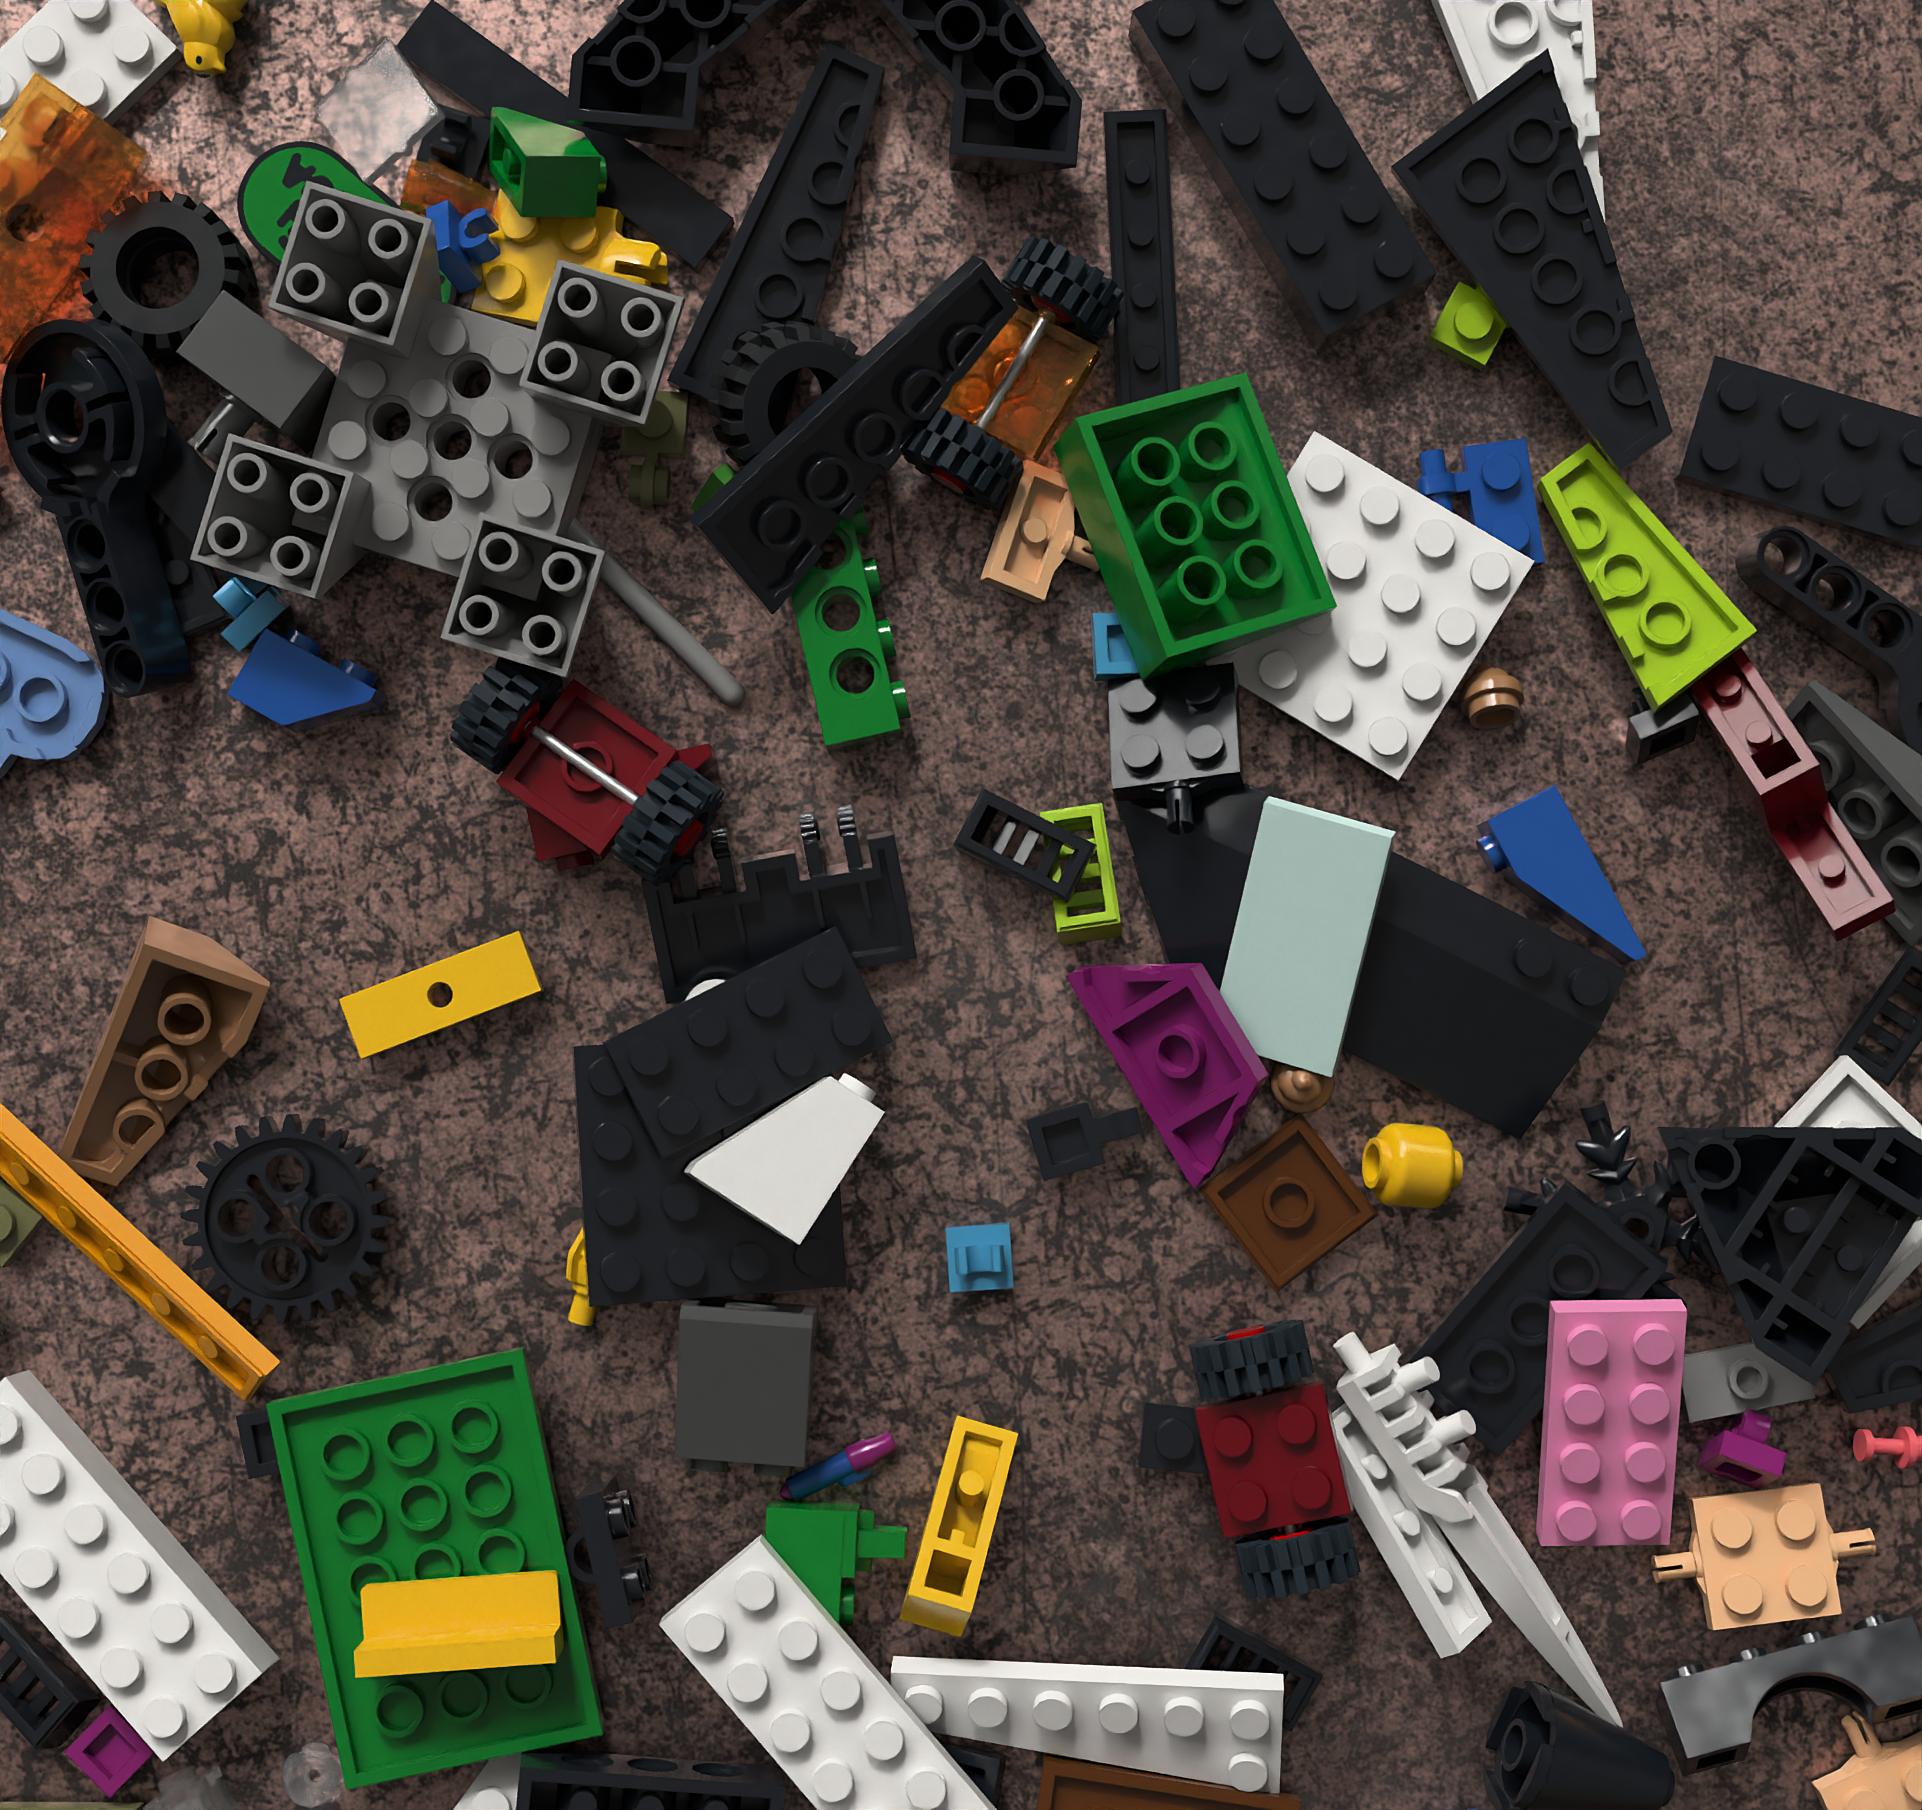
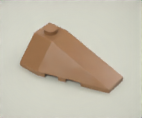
(170, 1030)

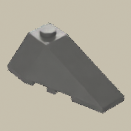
(1873, 790)

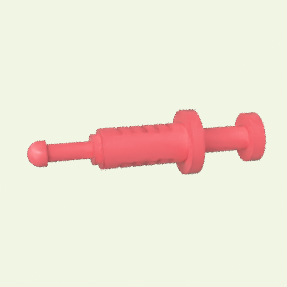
(1904, 1447)

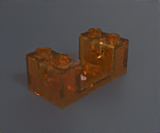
(73, 172)

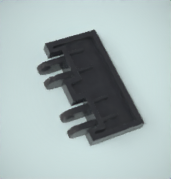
(735, 927)

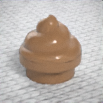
(1491, 697)
(1299, 1088)

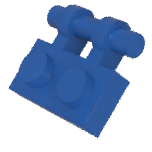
(1496, 488)

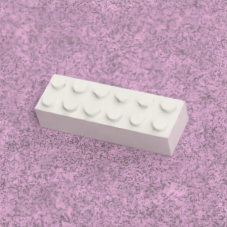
(114, 1577)

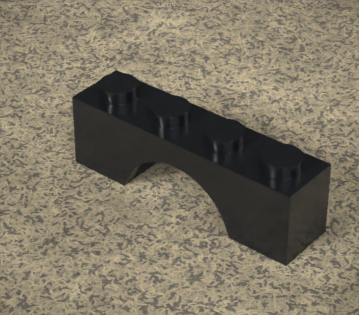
(1869, 1669)

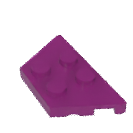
(1177, 1053)

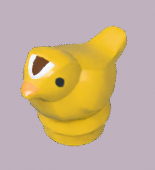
(205, 31)

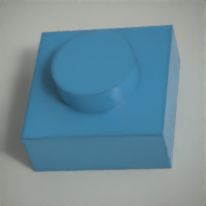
(1110, 649)

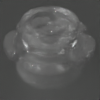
(297, 1780)

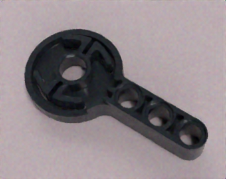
(104, 509)
(1845, 625)

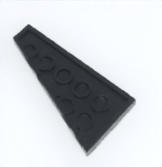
(1529, 232)

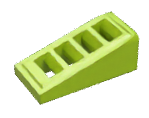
(1094, 925)

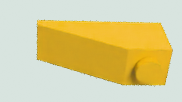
(959, 1527)

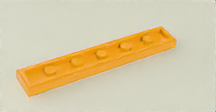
(132, 1261)

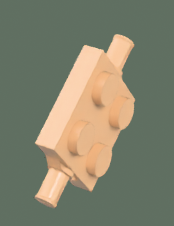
(1763, 1556)

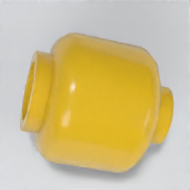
(1411, 1166)

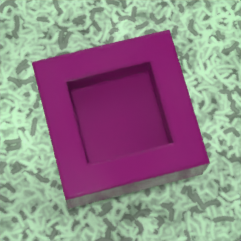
(110, 1751)

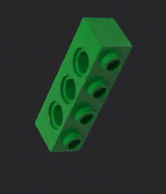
(847, 717)

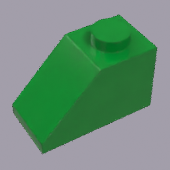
(544, 166)

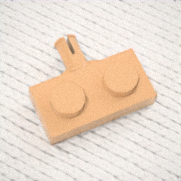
(1035, 535)
(1877, 1775)

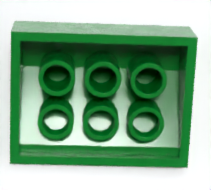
(1192, 523)

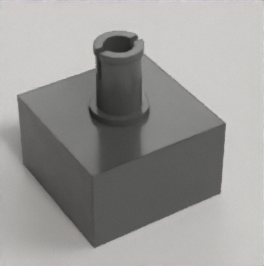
(258, 376)

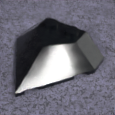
(1800, 1224)

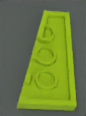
(1647, 586)

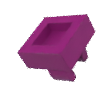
(1743, 1453)

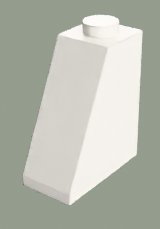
(792, 1155)

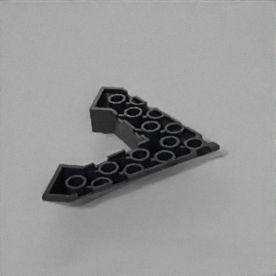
(1009, 98)

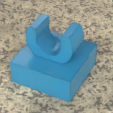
(250, 613)
(979, 1257)

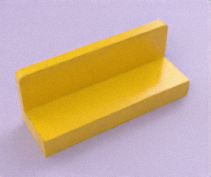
(460, 1623)

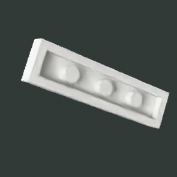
(1409, 1543)

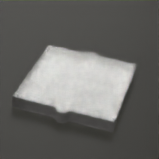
(379, 111)

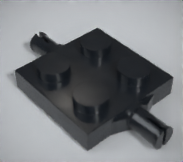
(1175, 737)

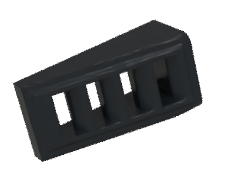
(979, 822)
(1877, 1001)
(1210, 1635)
(61, 1684)

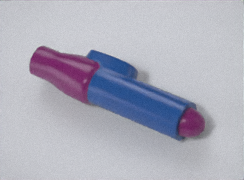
(844, 1467)

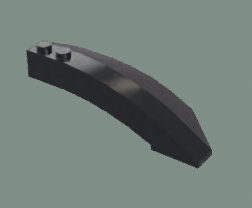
(1449, 981)

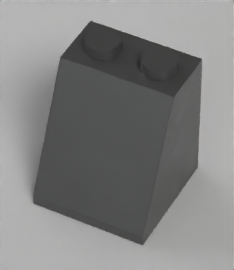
(745, 1384)

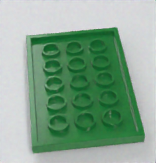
(423, 1483)

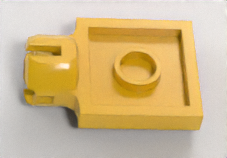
(529, 250)

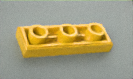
(406, 1007)

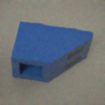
(298, 688)

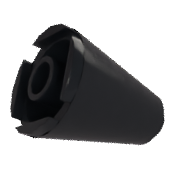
(1569, 1758)

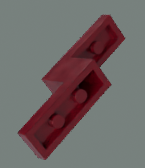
(1789, 796)

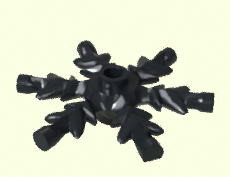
(1626, 1200)

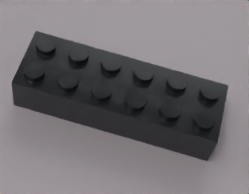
(1283, 161)

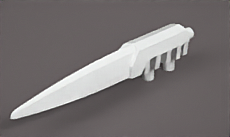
(1457, 1498)

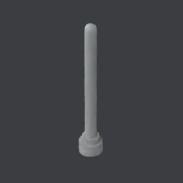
(662, 622)

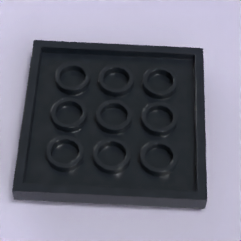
(663, 1233)

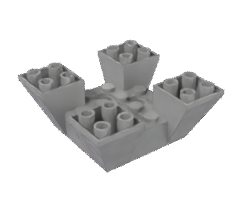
(376, 286)

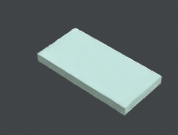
(1304, 932)

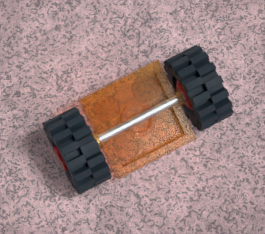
(1022, 379)

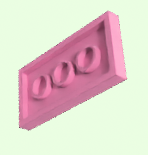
(1610, 1422)

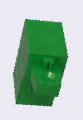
(828, 1544)

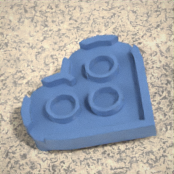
(48, 694)

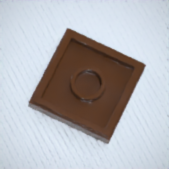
(1288, 1202)

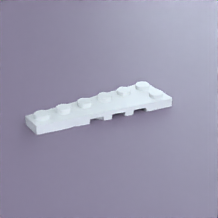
(1140, 1718)

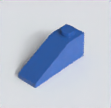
(1552, 864)

